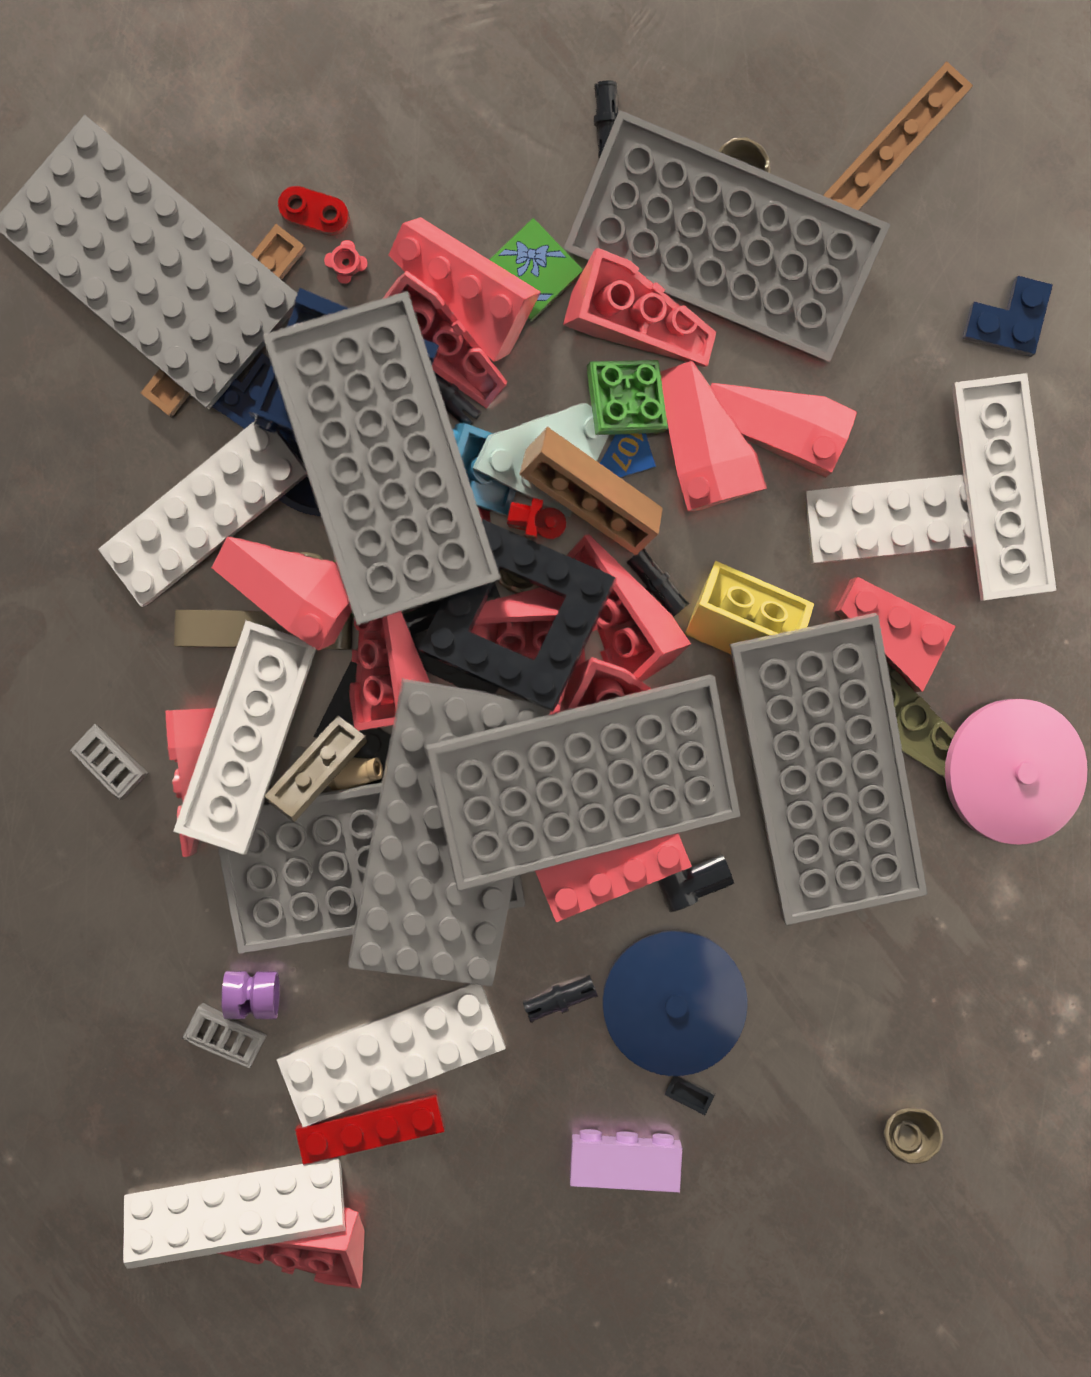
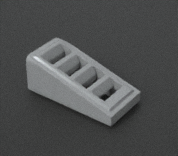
(136, 773)
(206, 1042)

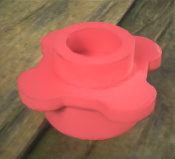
(345, 251)

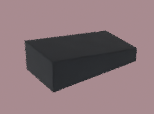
(690, 1094)

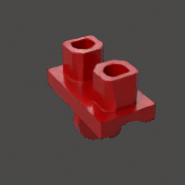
(535, 520)

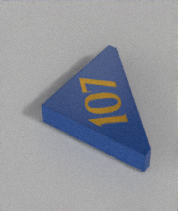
(628, 455)

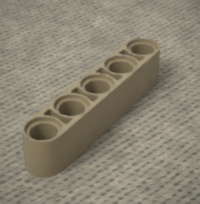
(225, 627)

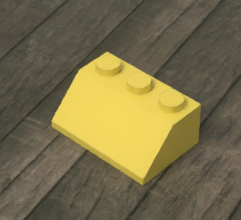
(743, 608)

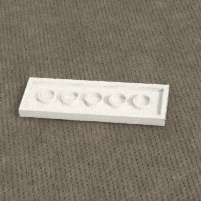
(1003, 487)
(203, 512)
(888, 519)
(245, 738)
(391, 1053)
(233, 1213)

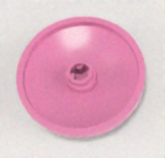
(1016, 771)

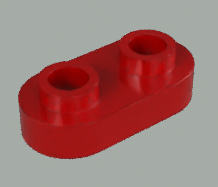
(312, 211)

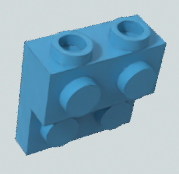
(487, 492)

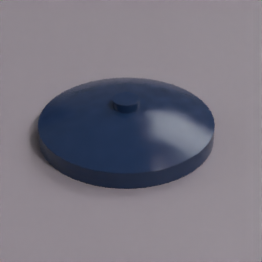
(674, 1003)

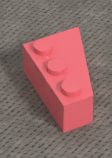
(909, 634)

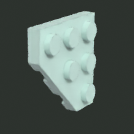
(504, 451)

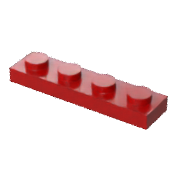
(370, 1129)

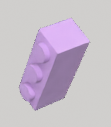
(625, 1161)

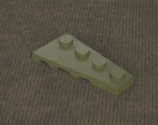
(921, 730)

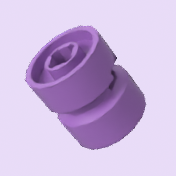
(250, 995)

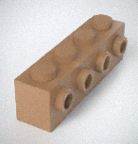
(591, 491)

